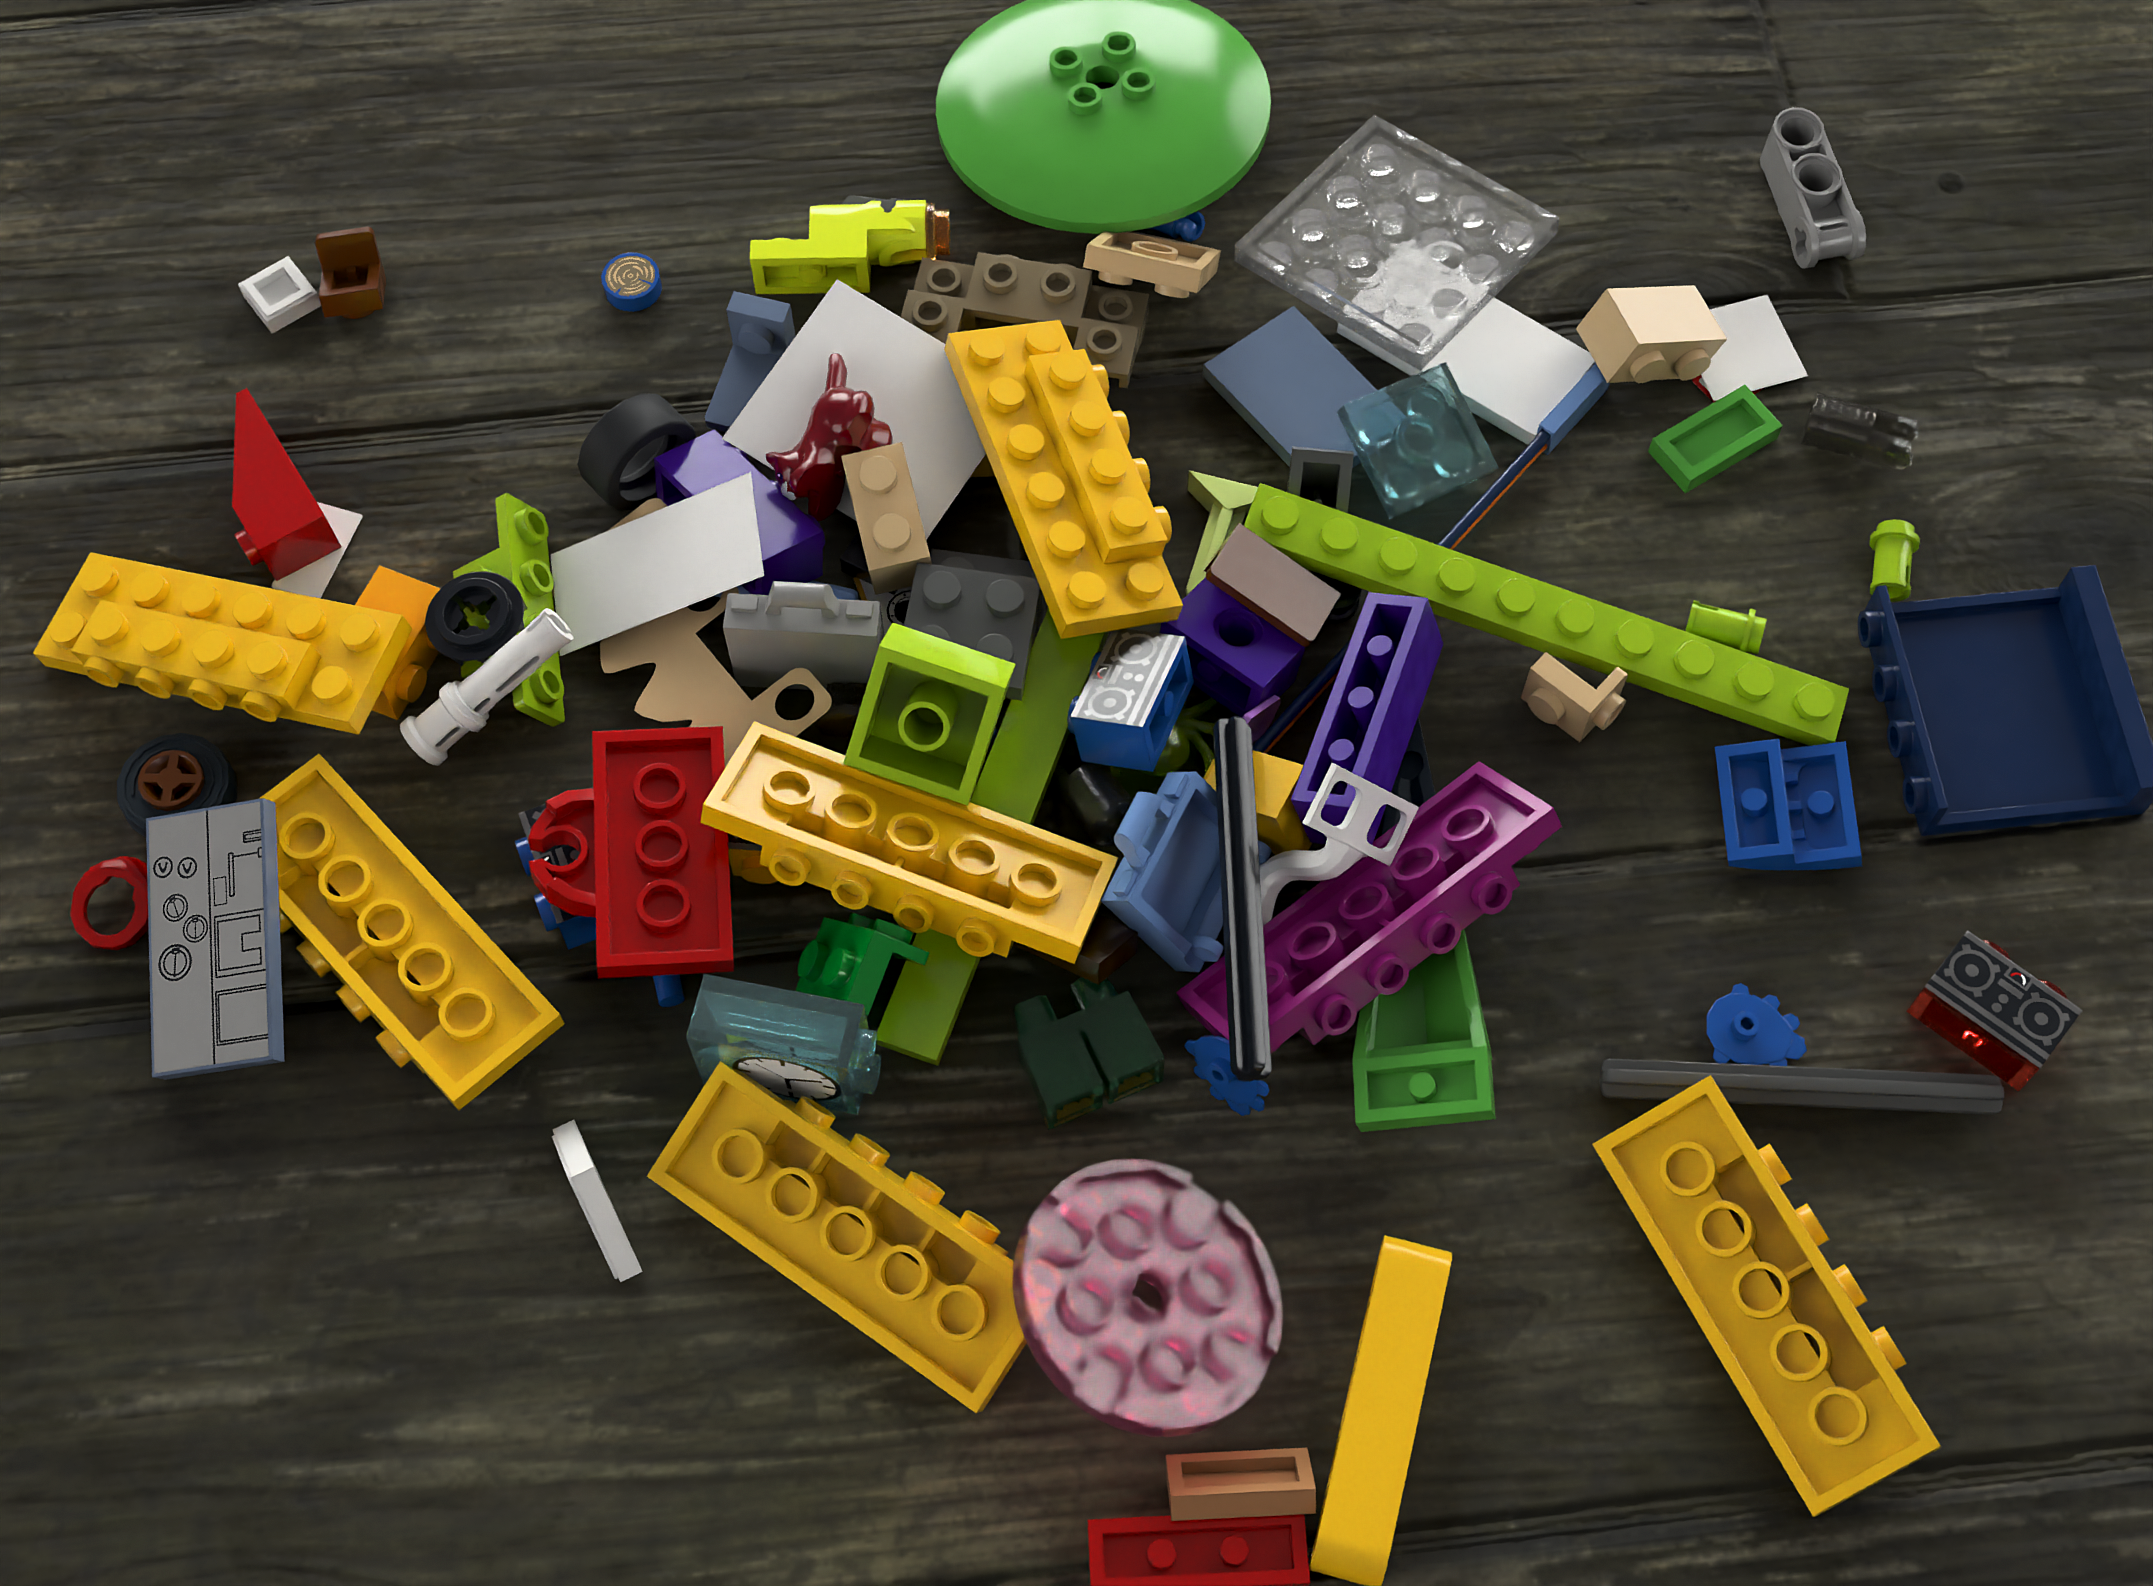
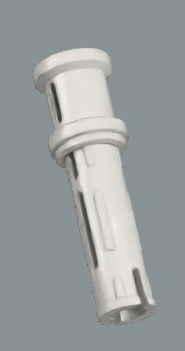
(466, 703)

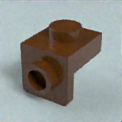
(351, 273)

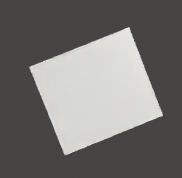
(900, 371)

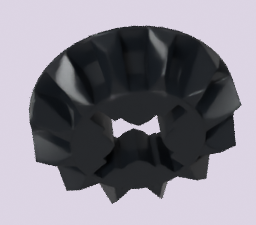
(480, 593)

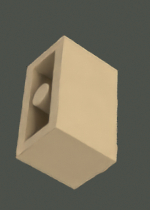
(1651, 334)
(886, 515)

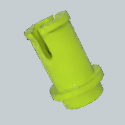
(1893, 548)
(1727, 627)

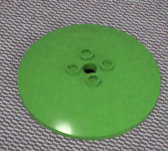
(1072, 157)

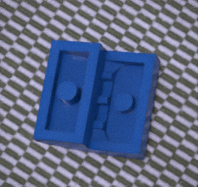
(1788, 806)

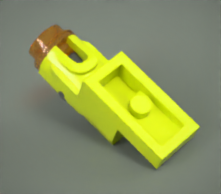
(847, 242)

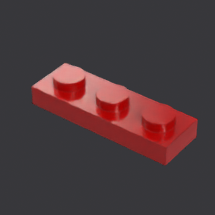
(1198, 1551)

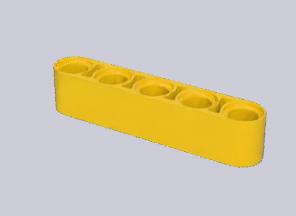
(1381, 1413)

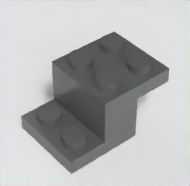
(980, 605)

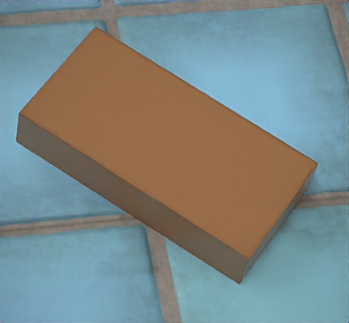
(1240, 1484)

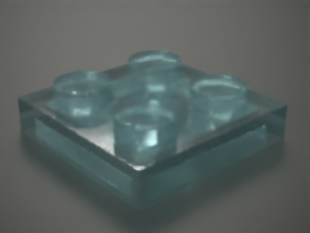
(1417, 440)

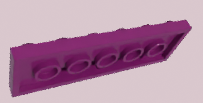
(1381, 920)

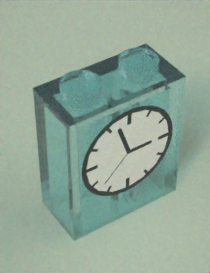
(786, 1041)

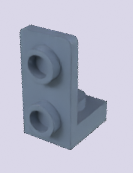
(760, 336)

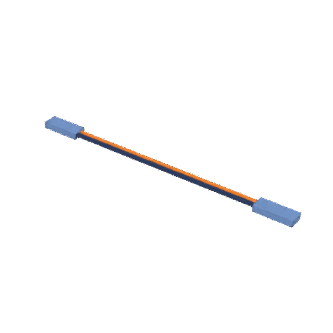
(1549, 434)

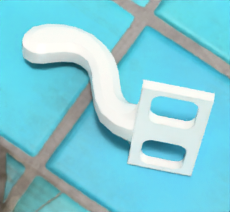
(1344, 842)

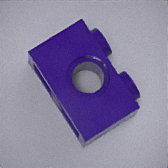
(1234, 650)

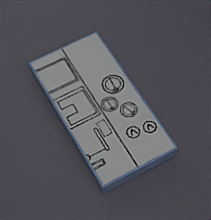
(214, 939)

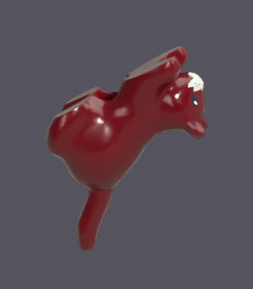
(838, 426)

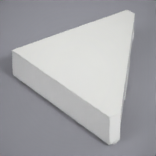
(595, 1201)

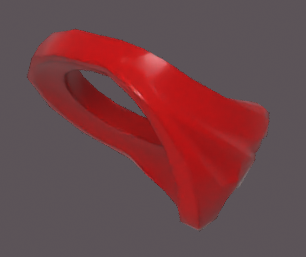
(135, 873)

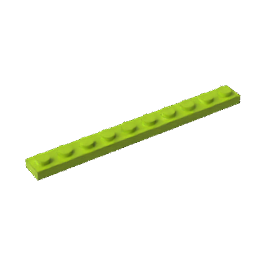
(1550, 618)

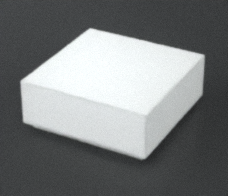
(280, 294)

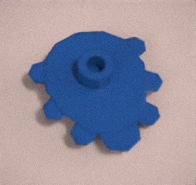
(1752, 1030)
(1213, 1064)

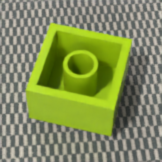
(928, 713)

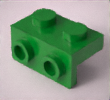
(852, 958)

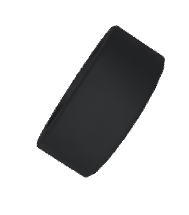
(609, 451)

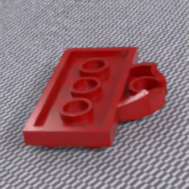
(644, 856)

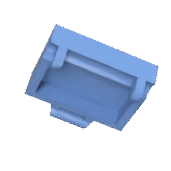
(1172, 871)

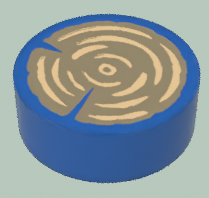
(631, 282)

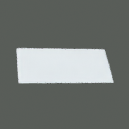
(658, 563)

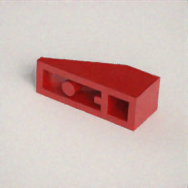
(272, 499)

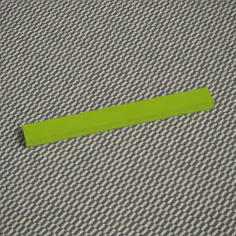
(1014, 785)

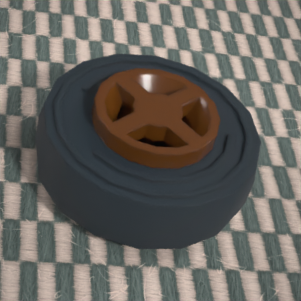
(162, 770)

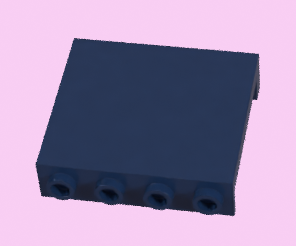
(2010, 706)

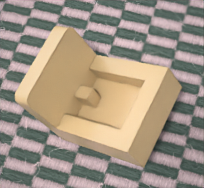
(1570, 702)

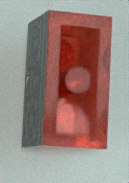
(1995, 1010)

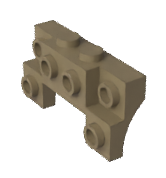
(1021, 291)

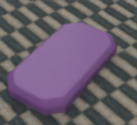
(1261, 716)

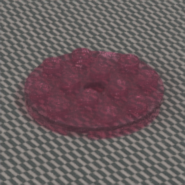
(1112, 1351)

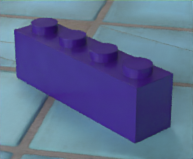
(1371, 705)

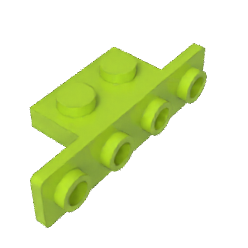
(525, 562)

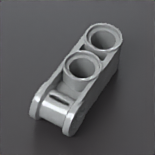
(1811, 190)

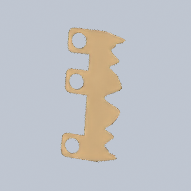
(692, 681)

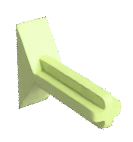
(1228, 505)

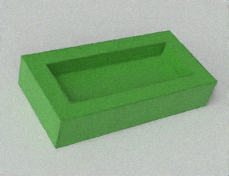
(1715, 438)

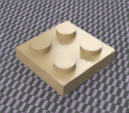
(1168, 263)

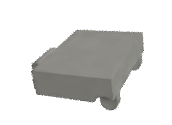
(801, 629)

